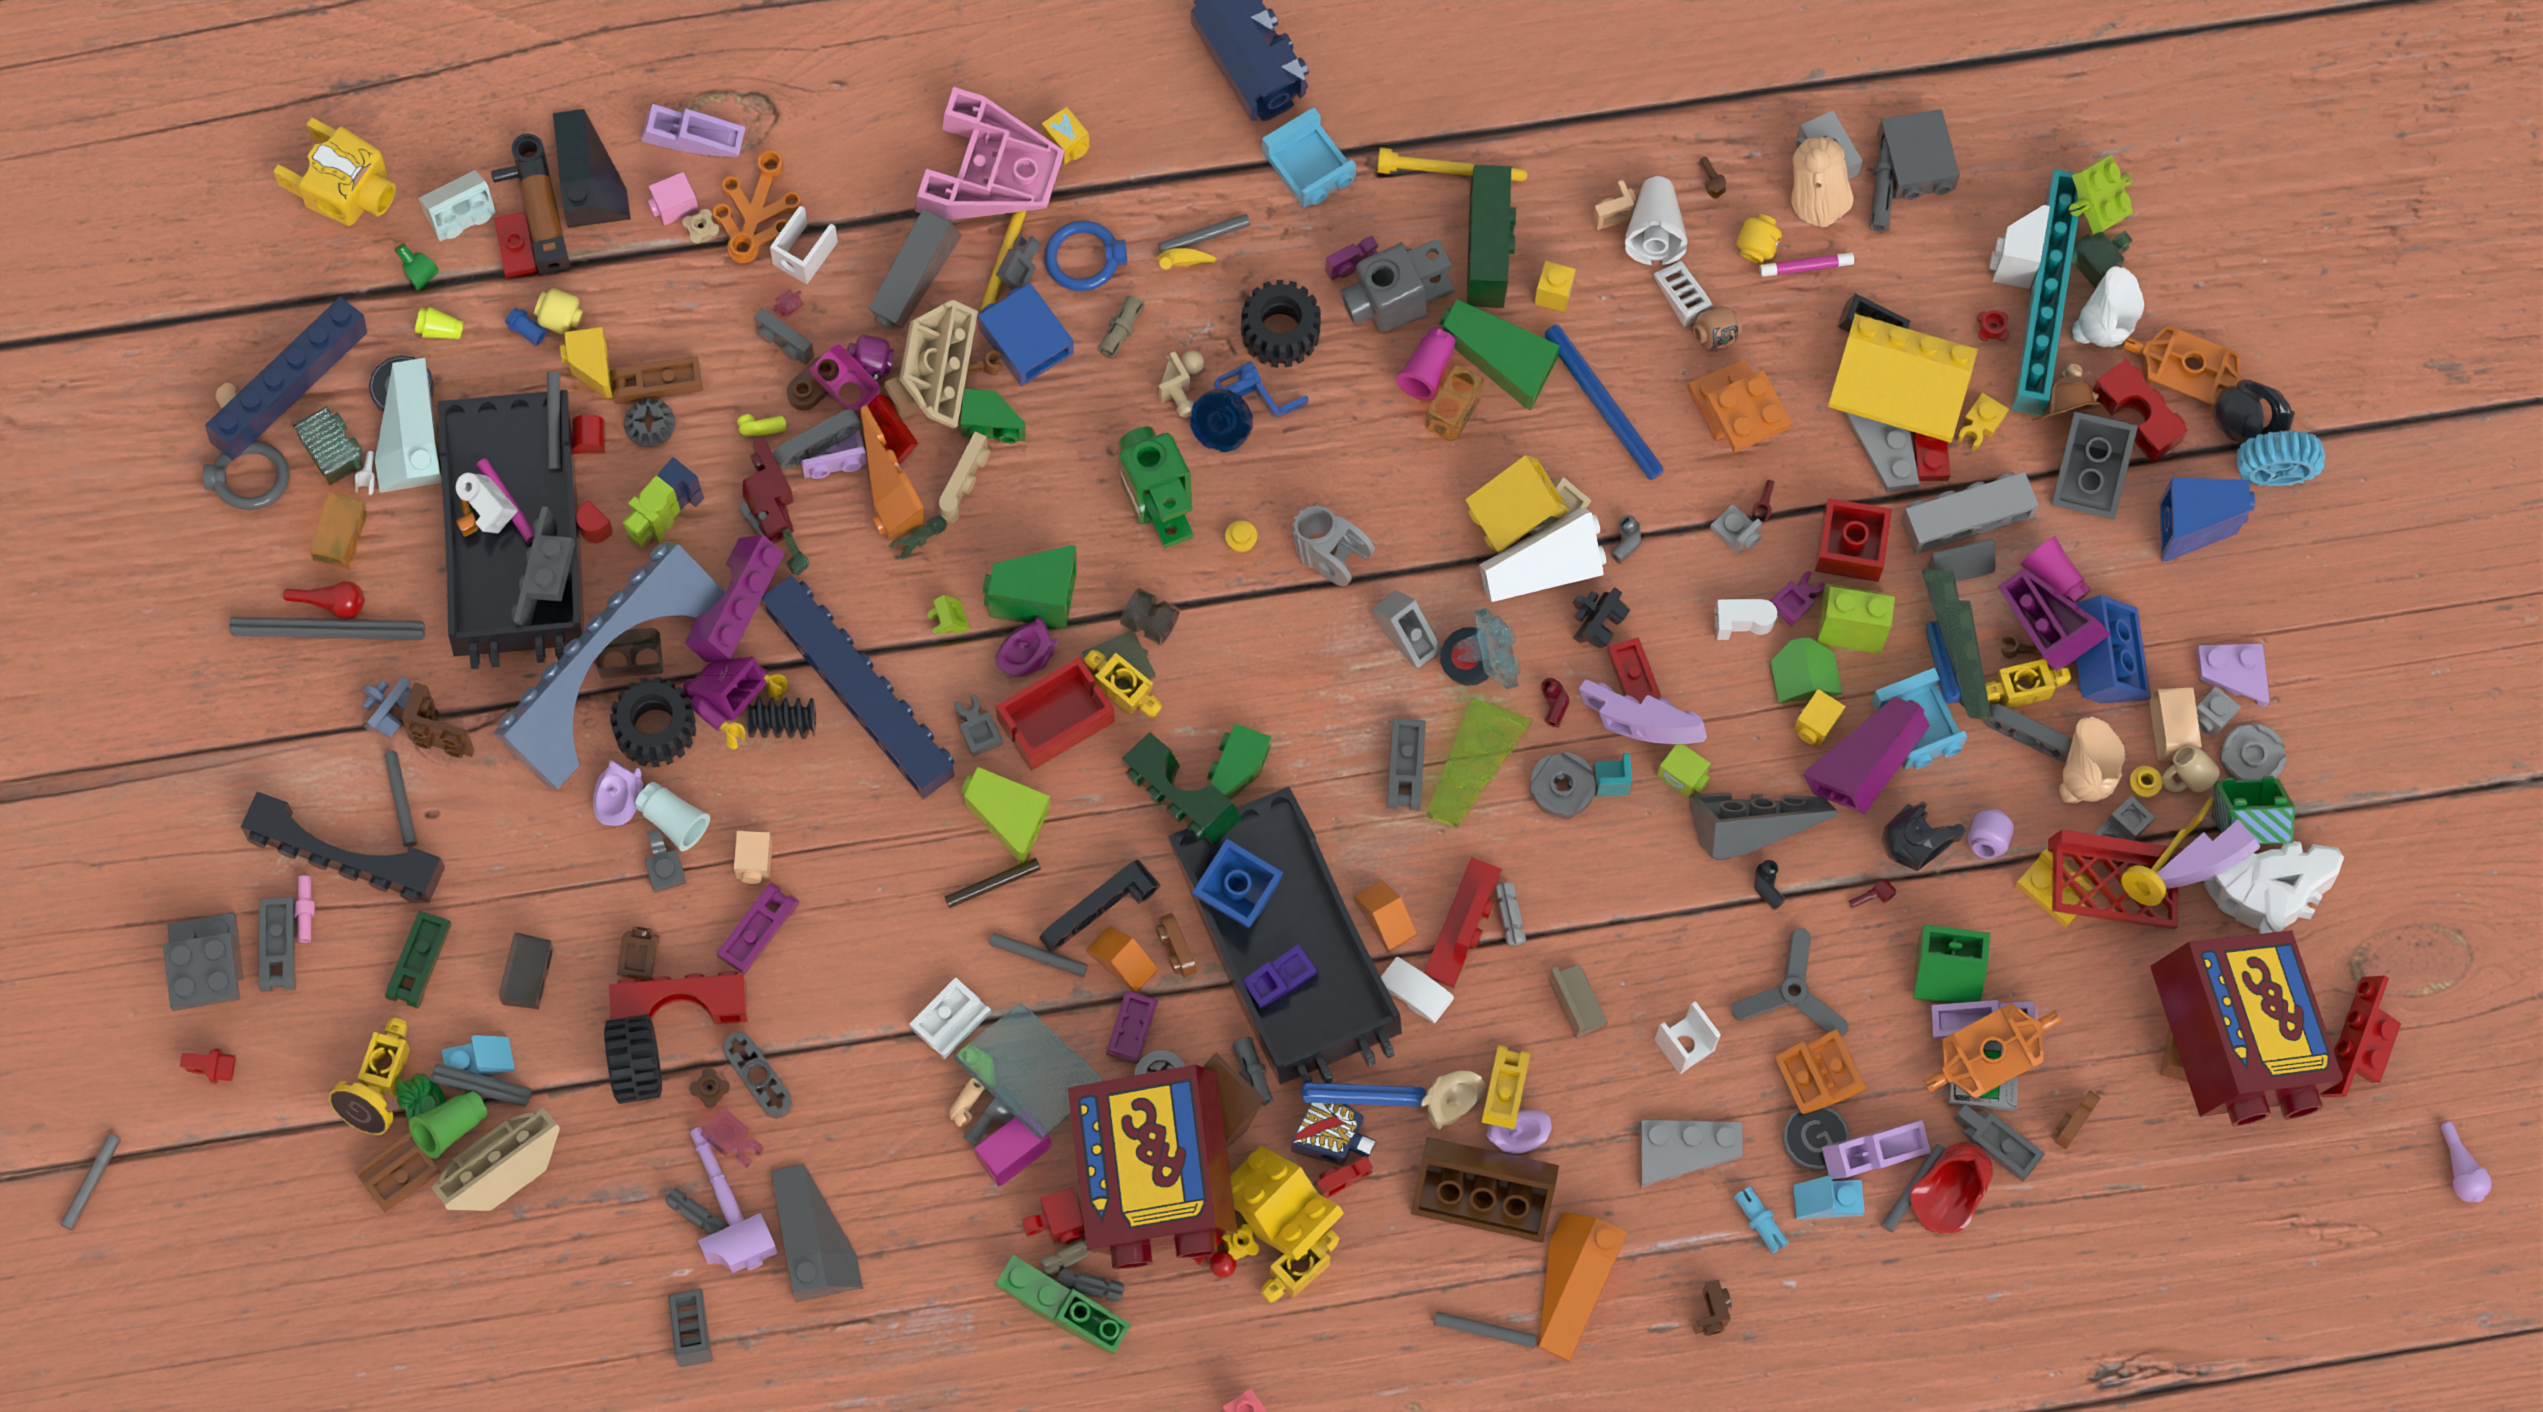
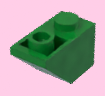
(991, 416)

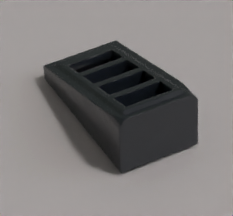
(1866, 307)

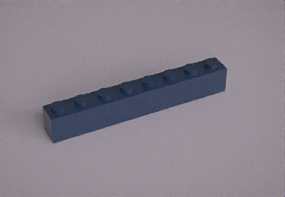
(858, 687)

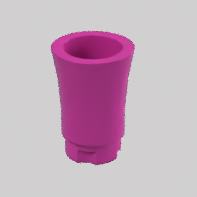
(1427, 365)
(2056, 569)

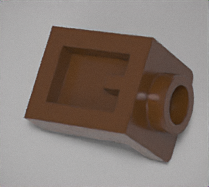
(637, 953)

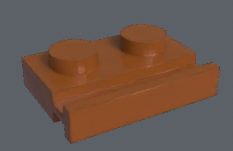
(397, 1172)

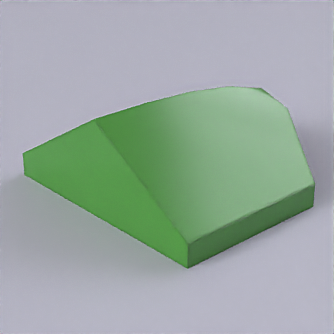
(1803, 669)

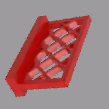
(2110, 852)

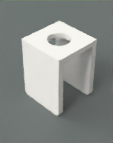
(804, 269)
(1698, 1028)

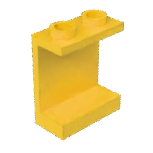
(1515, 503)

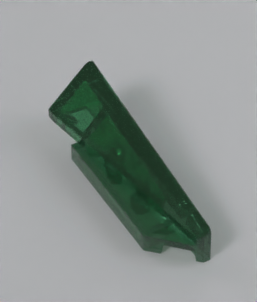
(1960, 639)

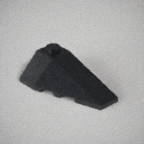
(588, 178)

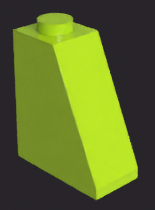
(1007, 810)

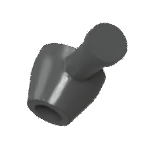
(995, 1112)

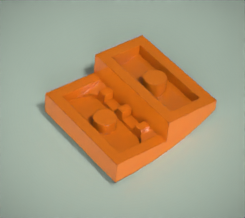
(1820, 1072)

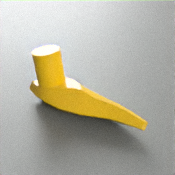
(1183, 257)

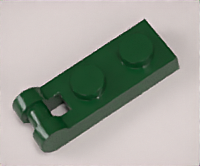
(418, 958)

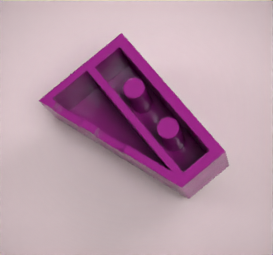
(2051, 620)

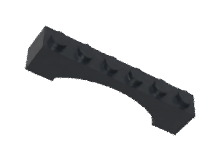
(410, 873)

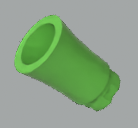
(446, 1123)

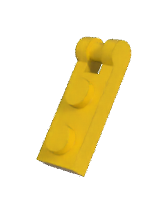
(1506, 1088)

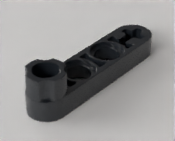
(1131, 880)

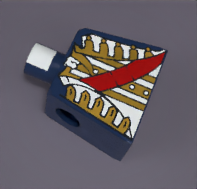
(1331, 1133)

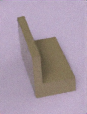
(1577, 1000)

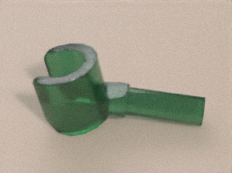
(798, 561)

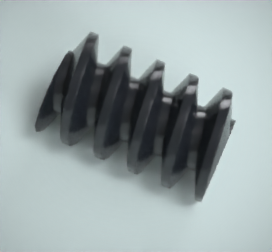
(781, 718)

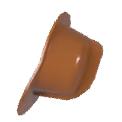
(2070, 395)

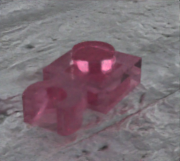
(728, 1134)

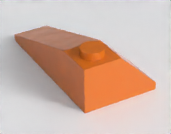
(893, 496)
(1576, 1272)

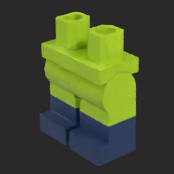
(661, 502)

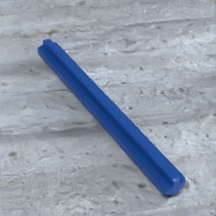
(1605, 403)

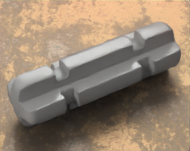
(1510, 914)

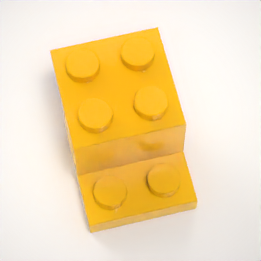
(1281, 1203)

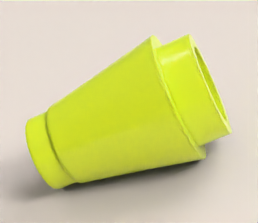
(436, 324)

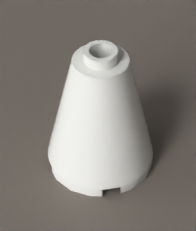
(1656, 224)

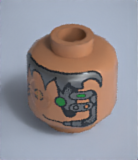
(1717, 328)

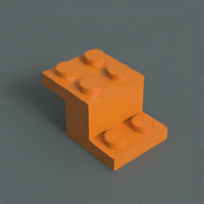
(1739, 405)

